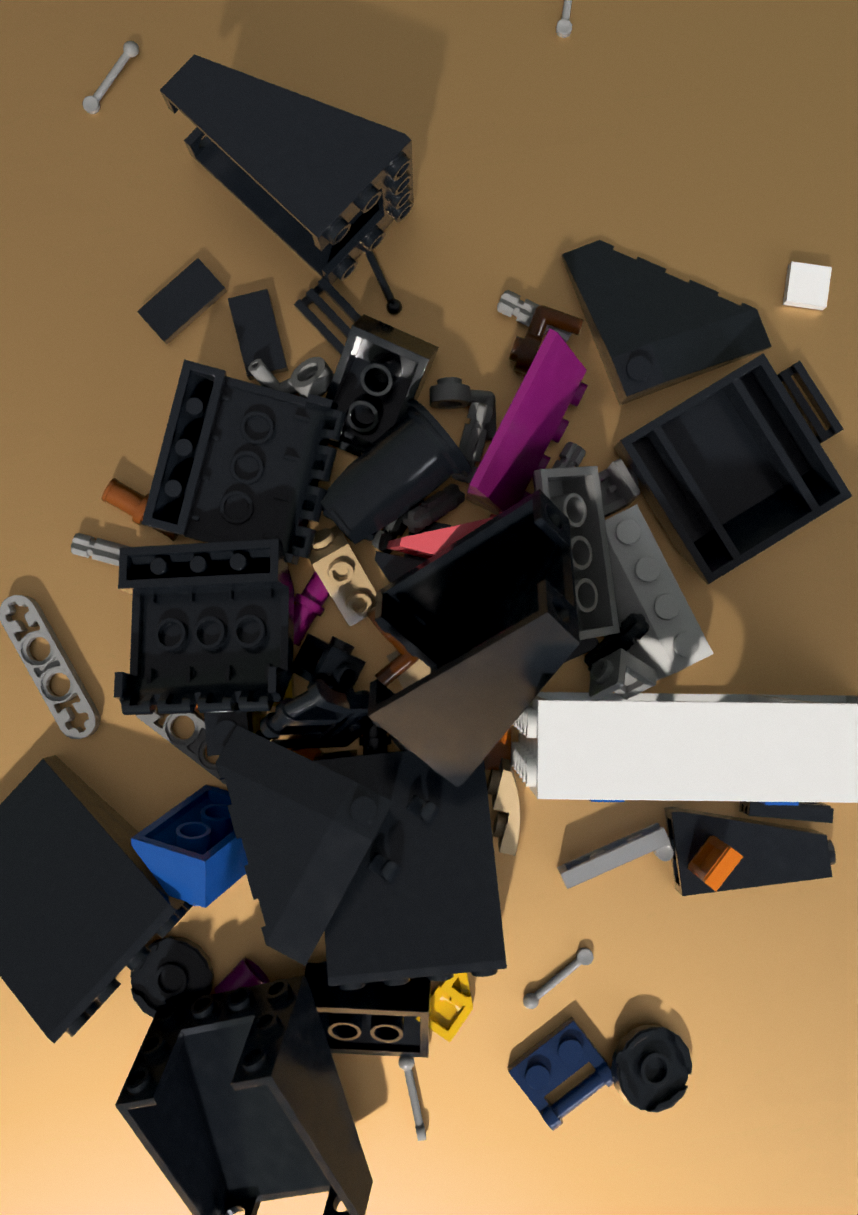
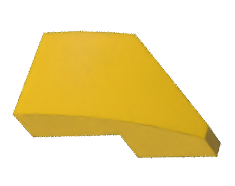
(450, 1006)

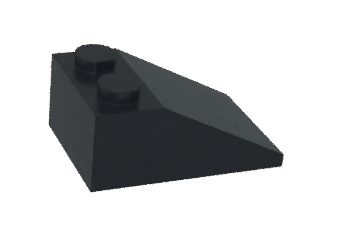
(378, 382)

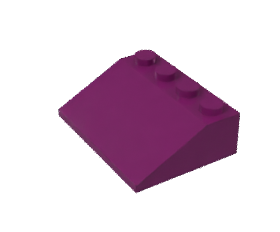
(529, 426)

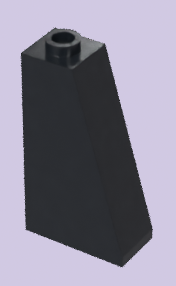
(769, 850)

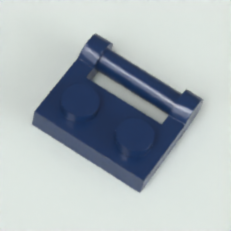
(555, 1061)

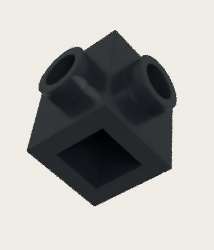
(336, 663)

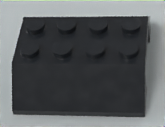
(243, 462)
(207, 627)

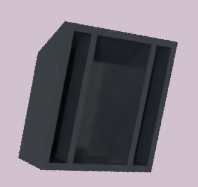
(732, 470)

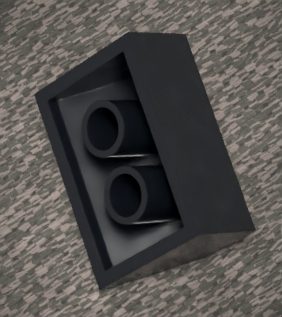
(373, 1018)

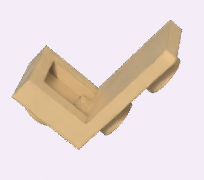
(342, 575)

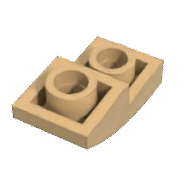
(505, 799)

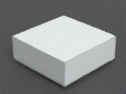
(807, 285)

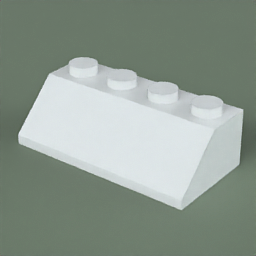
(649, 588)

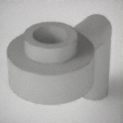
(309, 377)
(452, 394)

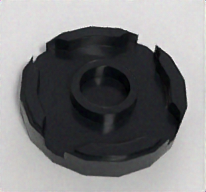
(171, 973)
(651, 1068)

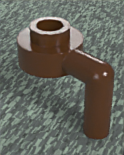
(526, 348)
(397, 665)

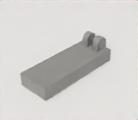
(616, 854)

